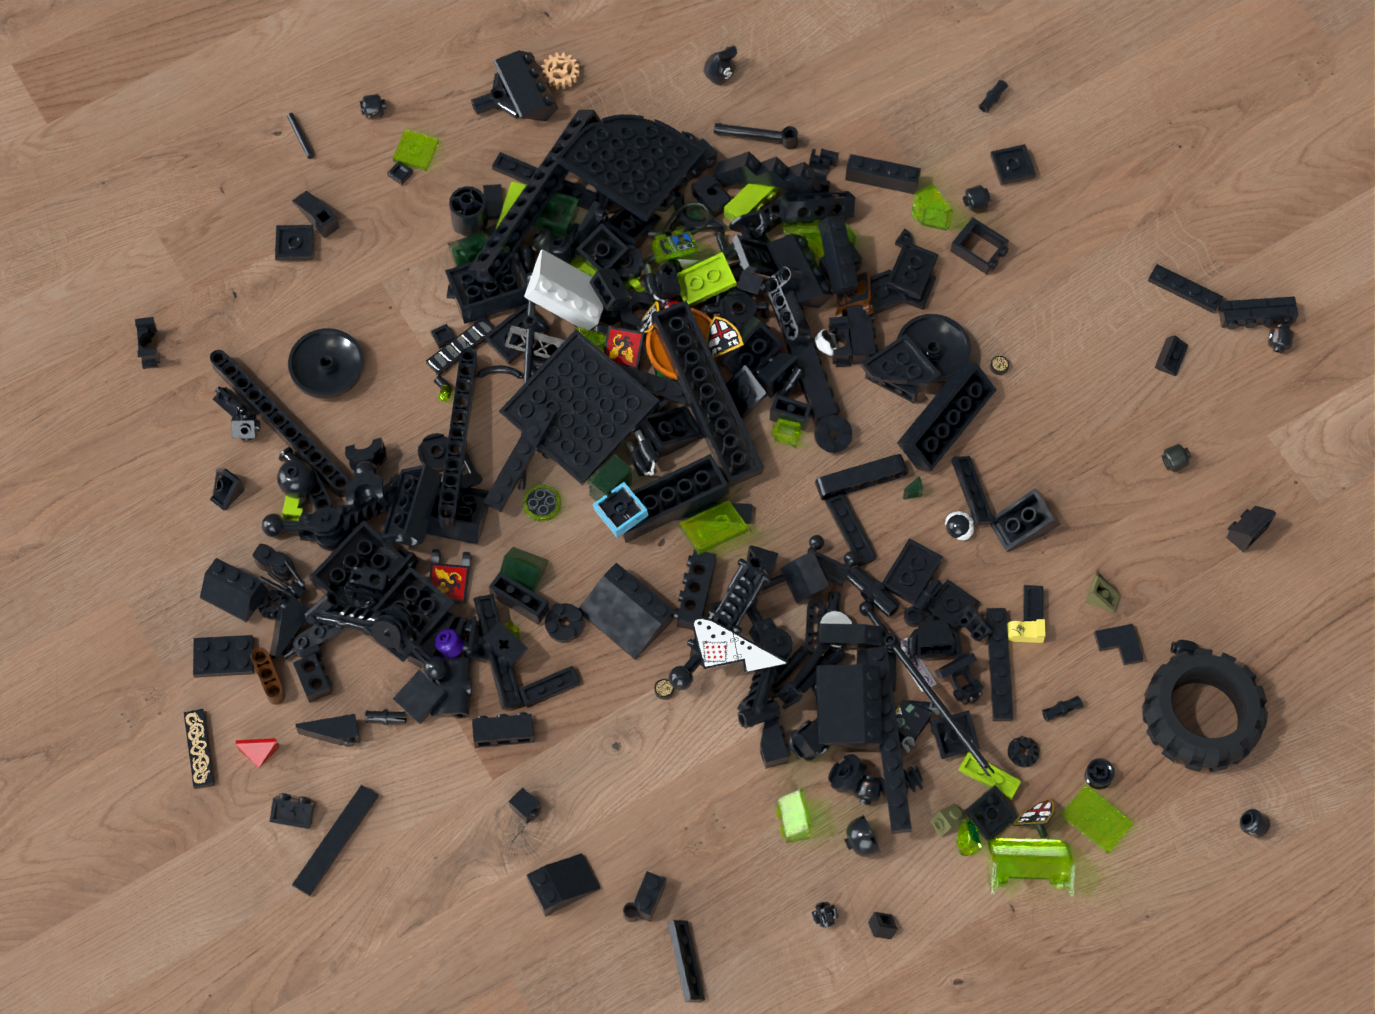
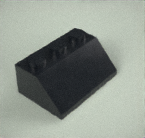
(232, 590)

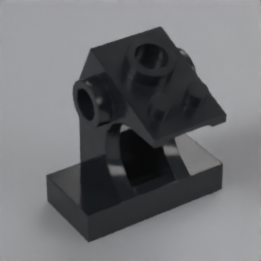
(957, 667)

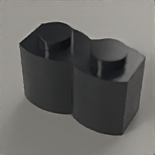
(270, 560)

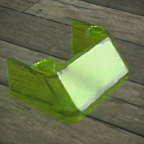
(1030, 860)

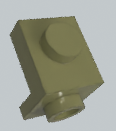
(947, 819)

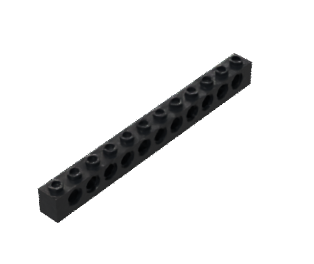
(528, 205)

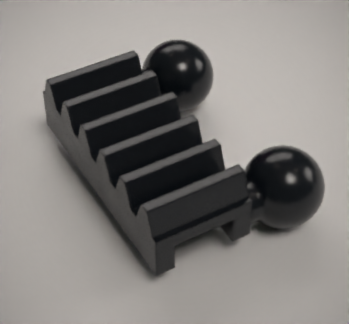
(834, 570)

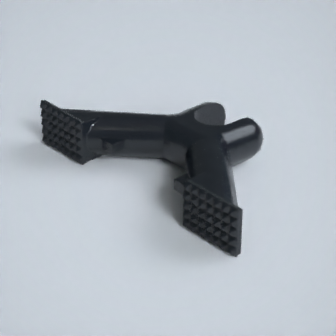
(689, 224)

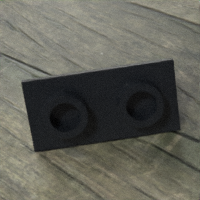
(230, 402)

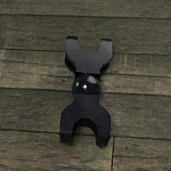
(366, 478)

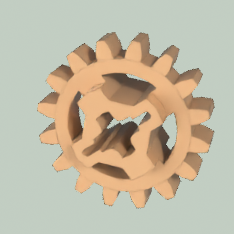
(560, 70)

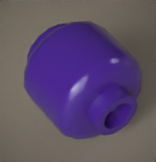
(449, 643)

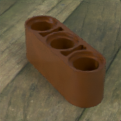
(263, 668)

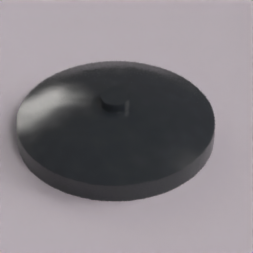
(941, 341)
(326, 363)

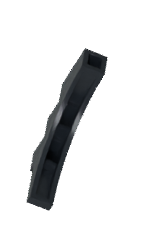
(771, 172)

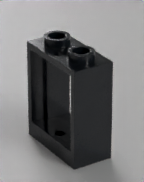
(987, 234)

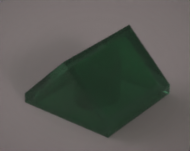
(524, 567)

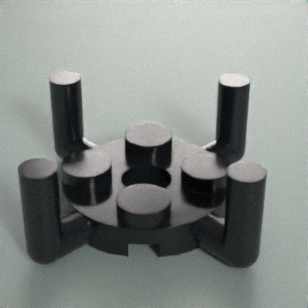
(741, 299)

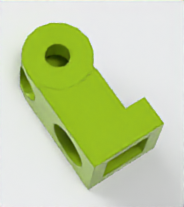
(292, 508)

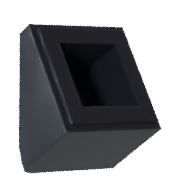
(882, 925)

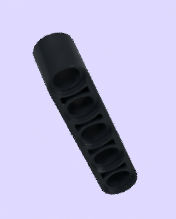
(861, 476)

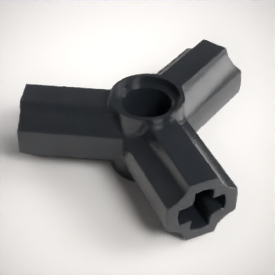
(489, 101)

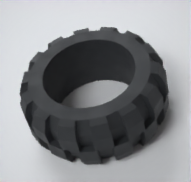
(1223, 674)

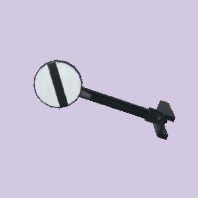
(789, 692)

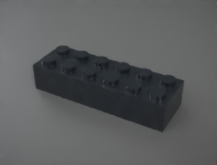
(946, 416)
(678, 494)

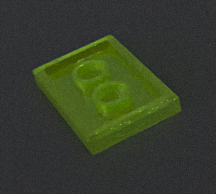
(713, 527)
(1096, 819)

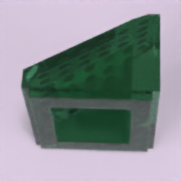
(914, 489)

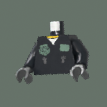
(912, 719)

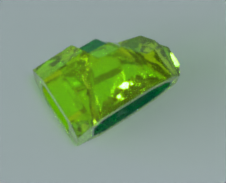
(968, 839)

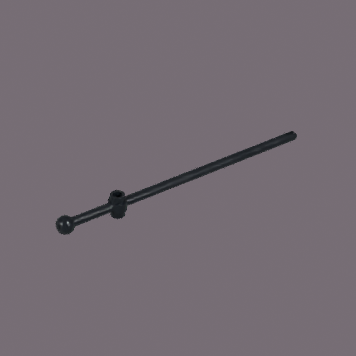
(530, 318)
(894, 645)

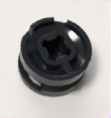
(1099, 773)

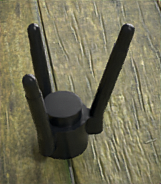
(293, 589)

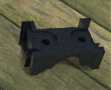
(821, 165)
(839, 327)
(145, 332)

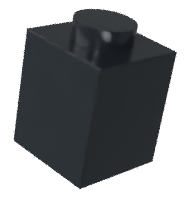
(525, 805)

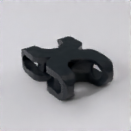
(625, 315)

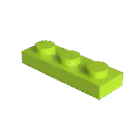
(1005, 783)

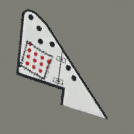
(723, 646)

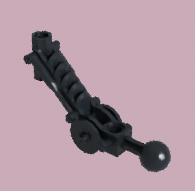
(329, 524)
(739, 597)
(389, 627)
(764, 680)

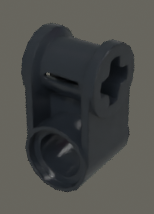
(667, 282)

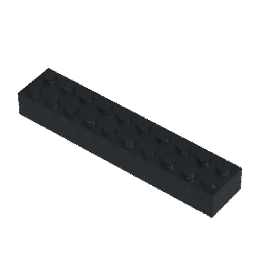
(707, 393)

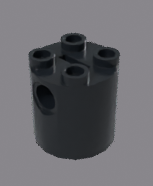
(468, 211)

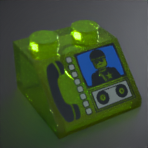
(673, 246)

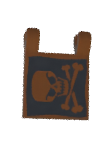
(859, 296)

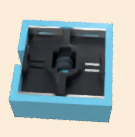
(620, 510)

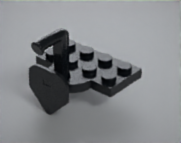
(750, 246)

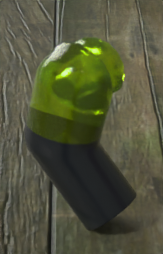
(445, 388)

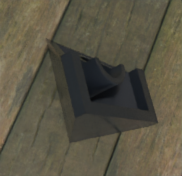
(226, 488)

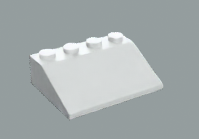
(564, 291)

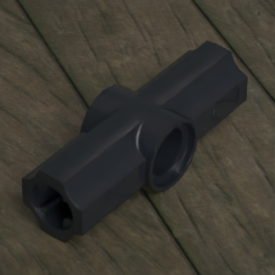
(873, 591)

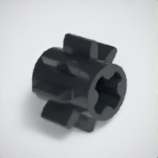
(825, 914)

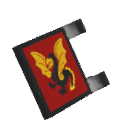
(622, 345)
(449, 578)

